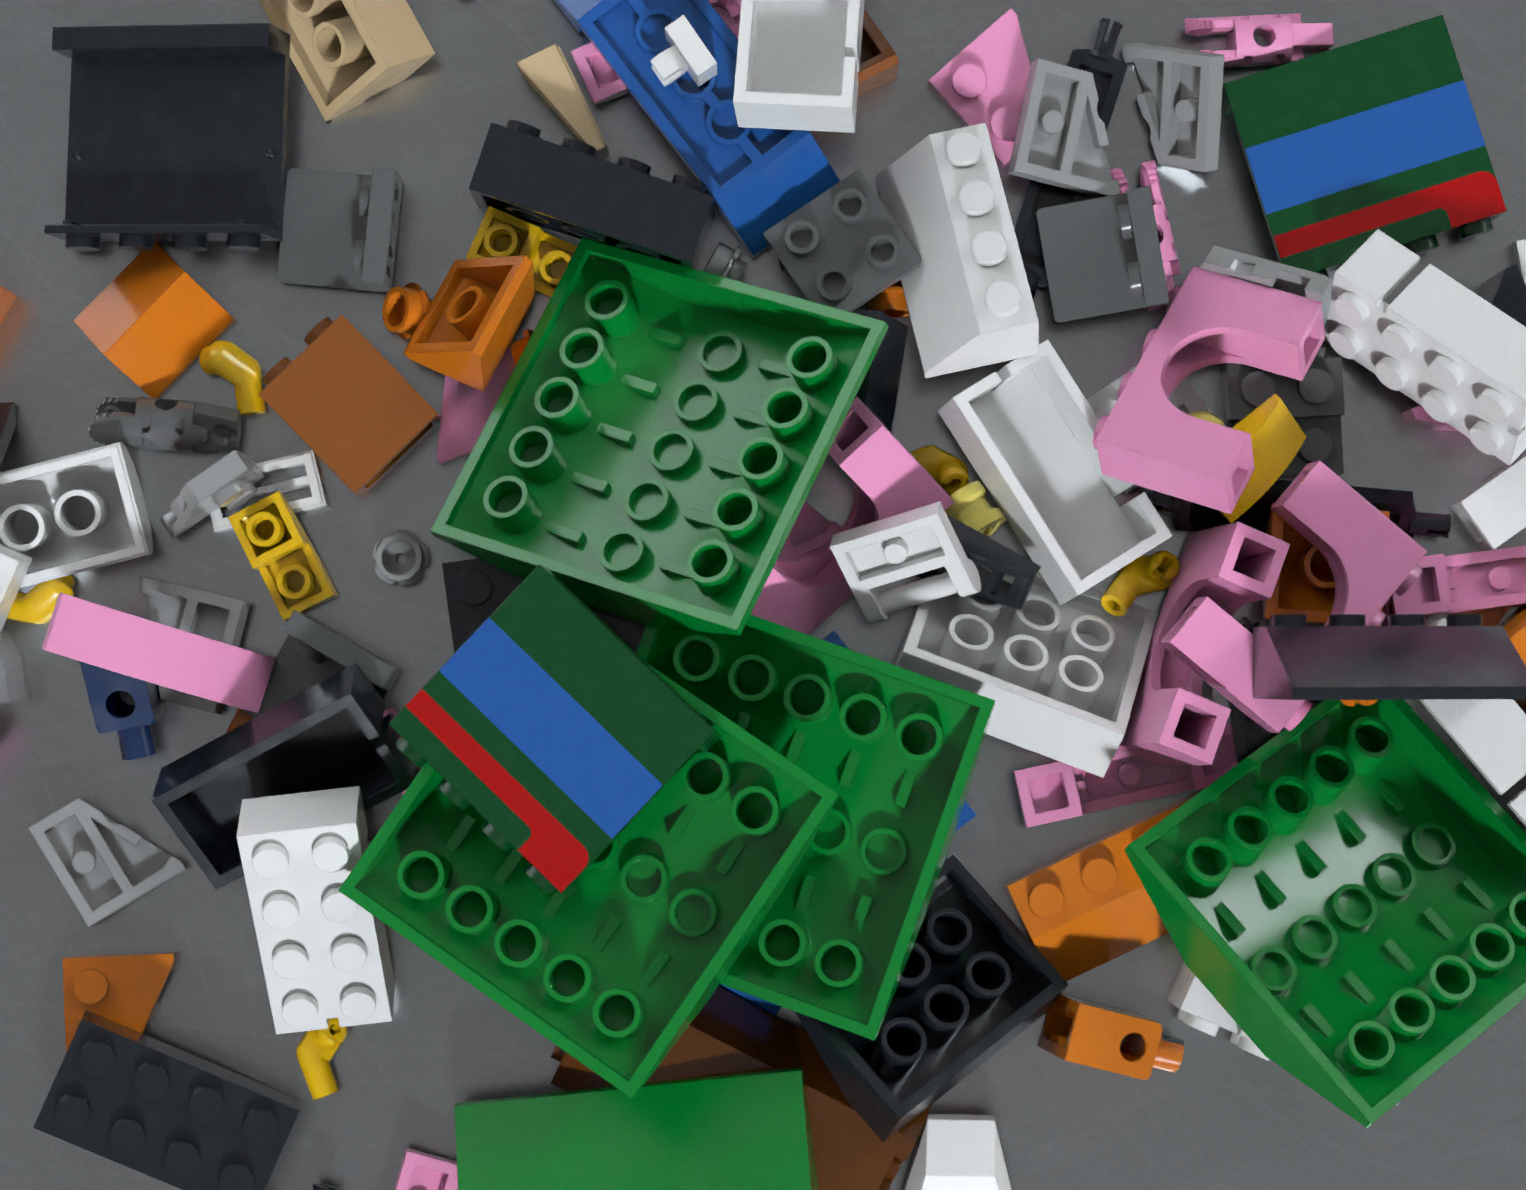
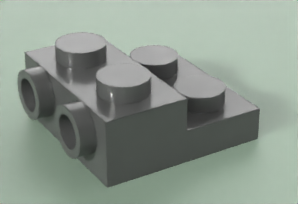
(1313, 402)

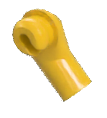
(239, 369)
(944, 467)
(1140, 578)
(40, 601)
(314, 1058)

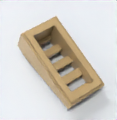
(556, 86)

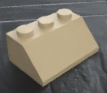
(350, 47)

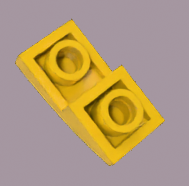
(509, 236)
(1274, 445)
(283, 555)

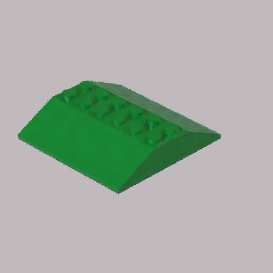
(659, 438)
(902, 769)
(1348, 901)
(652, 918)
(670, 1136)

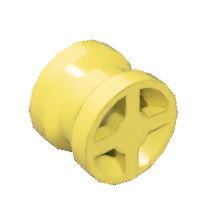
(974, 510)

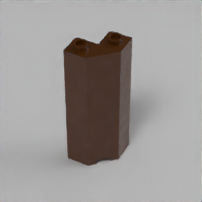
(743, 1038)

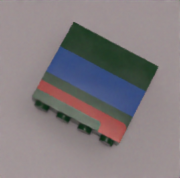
(1365, 145)
(550, 730)

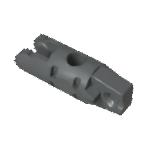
(166, 424)

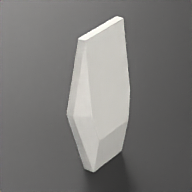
(958, 1155)

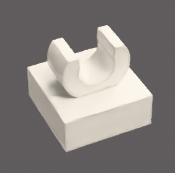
(684, 55)

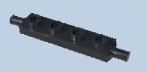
(1108, 78)
(1401, 504)

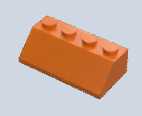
(1089, 901)

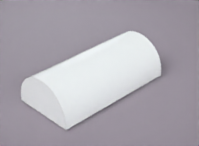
(75, 513)

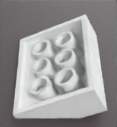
(1054, 669)

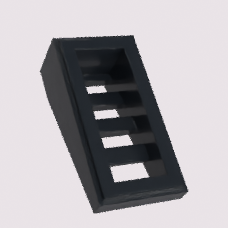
(1001, 561)

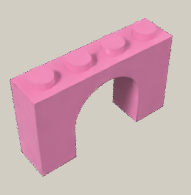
(1204, 325)
(886, 483)
(1368, 565)
(1169, 715)

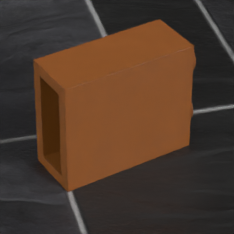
(348, 404)

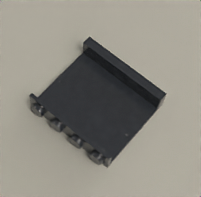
(175, 135)

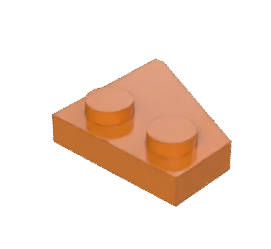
(114, 987)

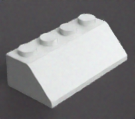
(972, 289)

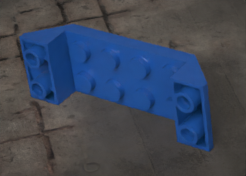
(751, 172)

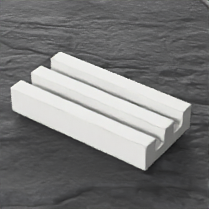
(312, 480)

